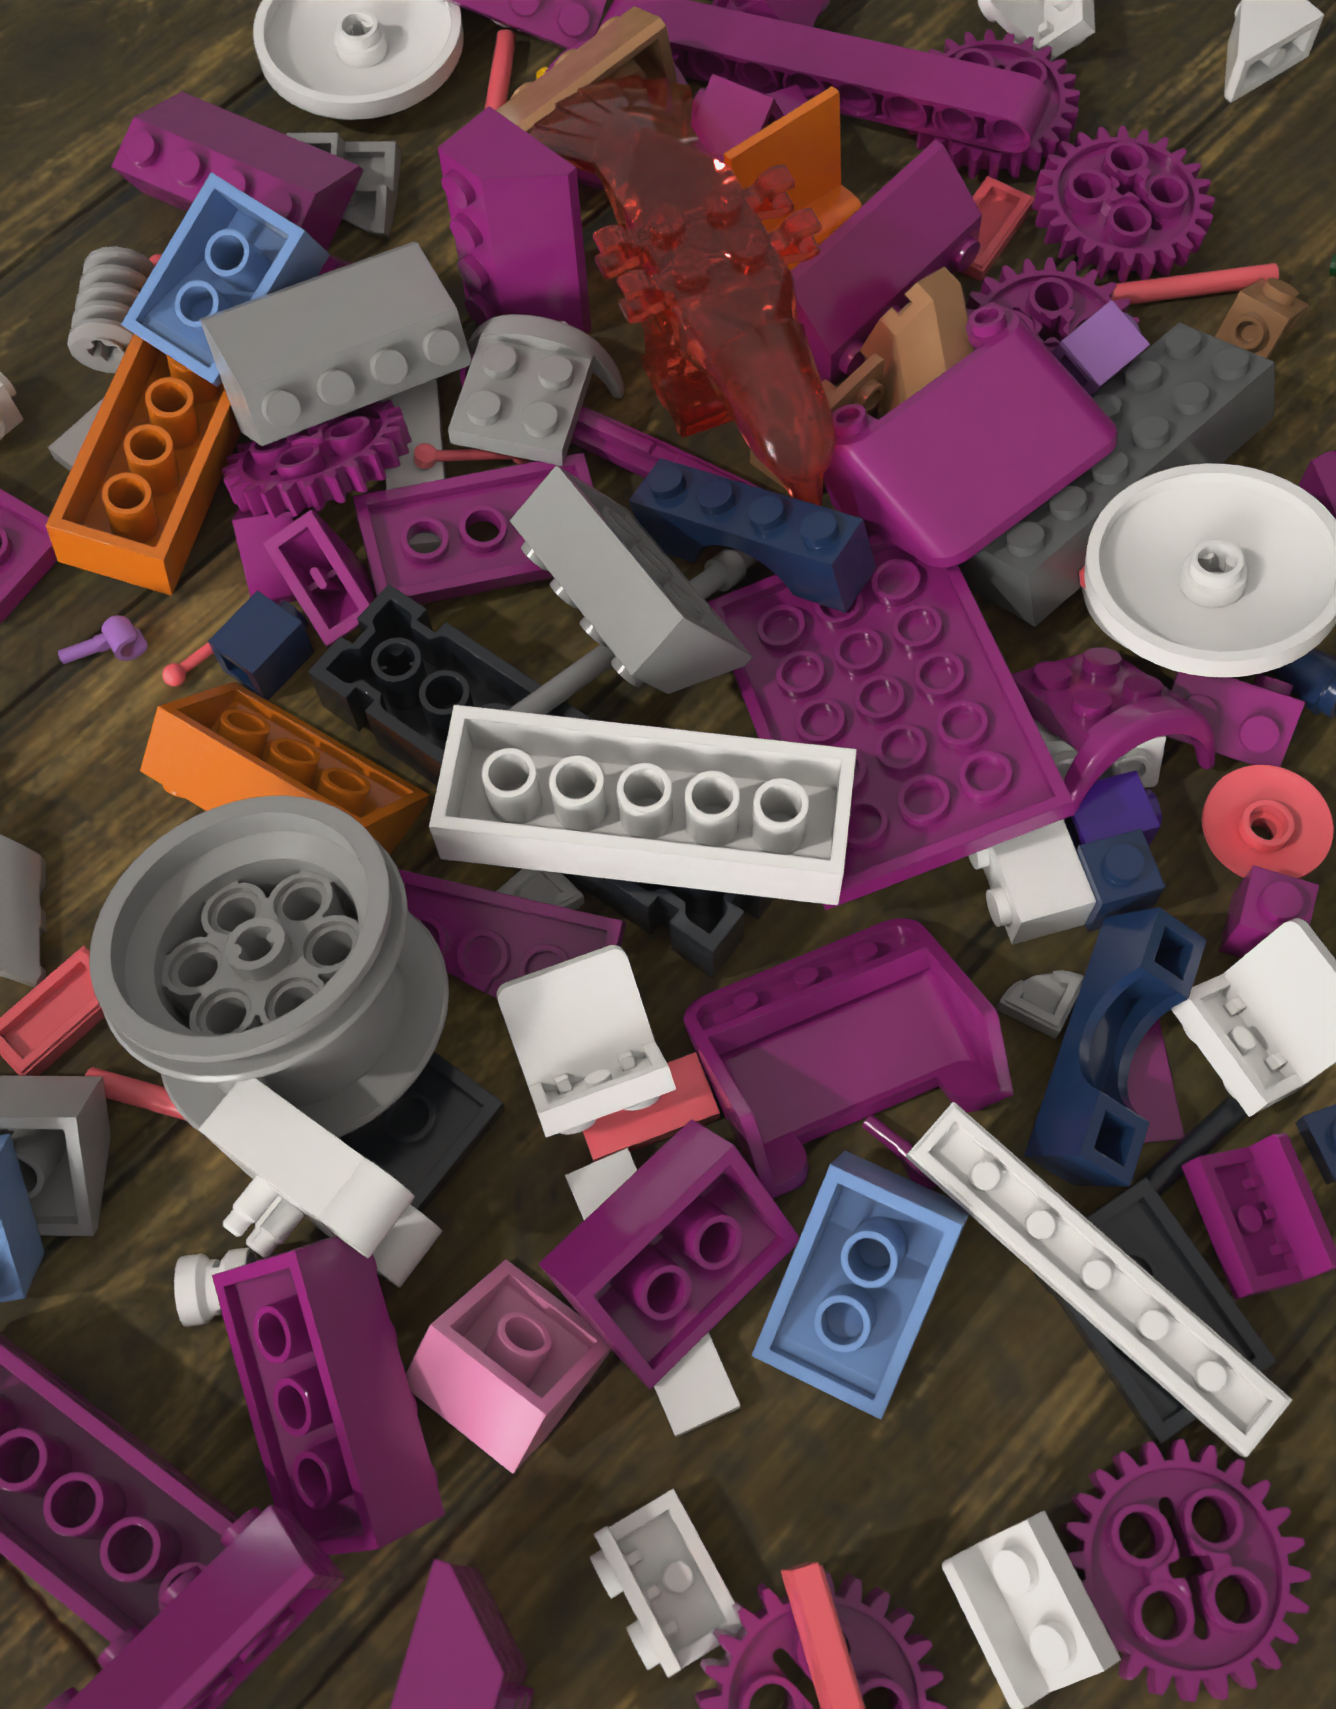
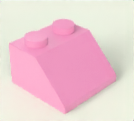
(506, 1364)

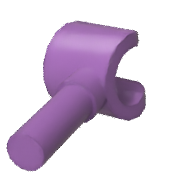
(116, 634)

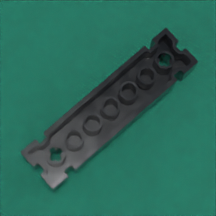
(406, 688)

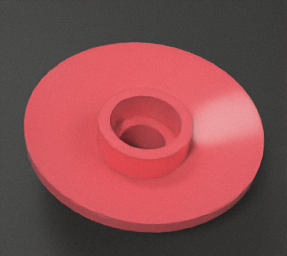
(1282, 805)

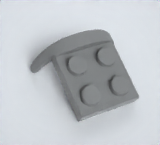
(528, 387)

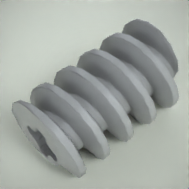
(105, 295)

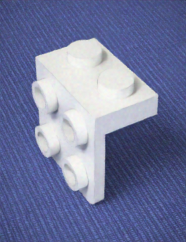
(1050, 22)
(1268, 1017)
(584, 1040)

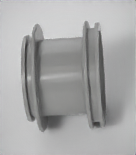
(273, 954)

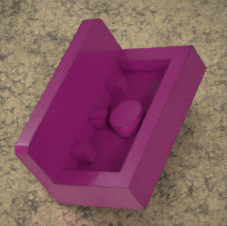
(1246, 719)
(1261, 1216)

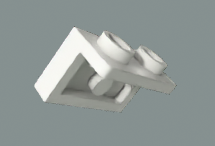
(668, 1583)

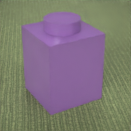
(1101, 347)

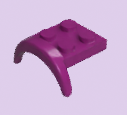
(1107, 710)

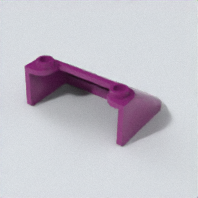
(969, 446)
(842, 1041)

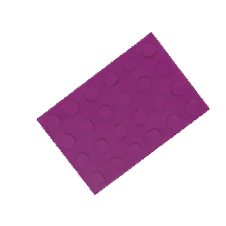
(922, 697)

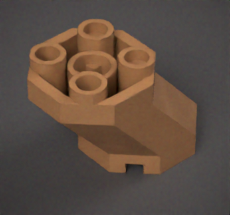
(921, 338)

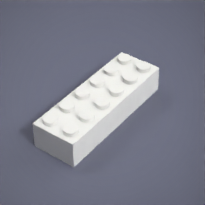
(644, 804)

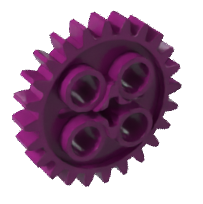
(1055, 124)
(1123, 204)
(1067, 295)
(318, 462)
(1245, 1551)
(873, 1642)

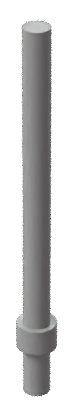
(719, 574)

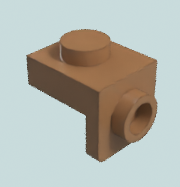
(1262, 316)

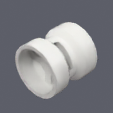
(195, 1288)

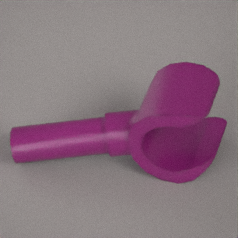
(897, 1146)

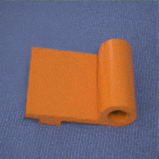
(811, 150)

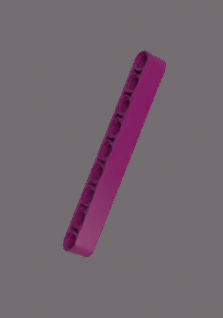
(873, 78)

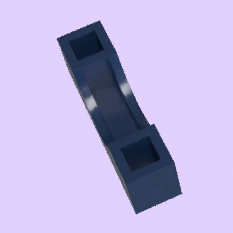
(808, 546)
(1134, 976)

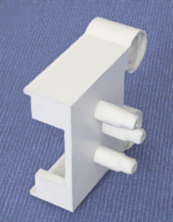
(316, 1179)

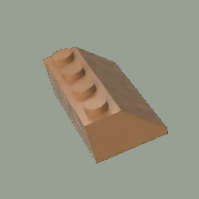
(620, 49)

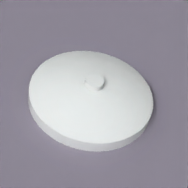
(357, 53)
(1214, 570)

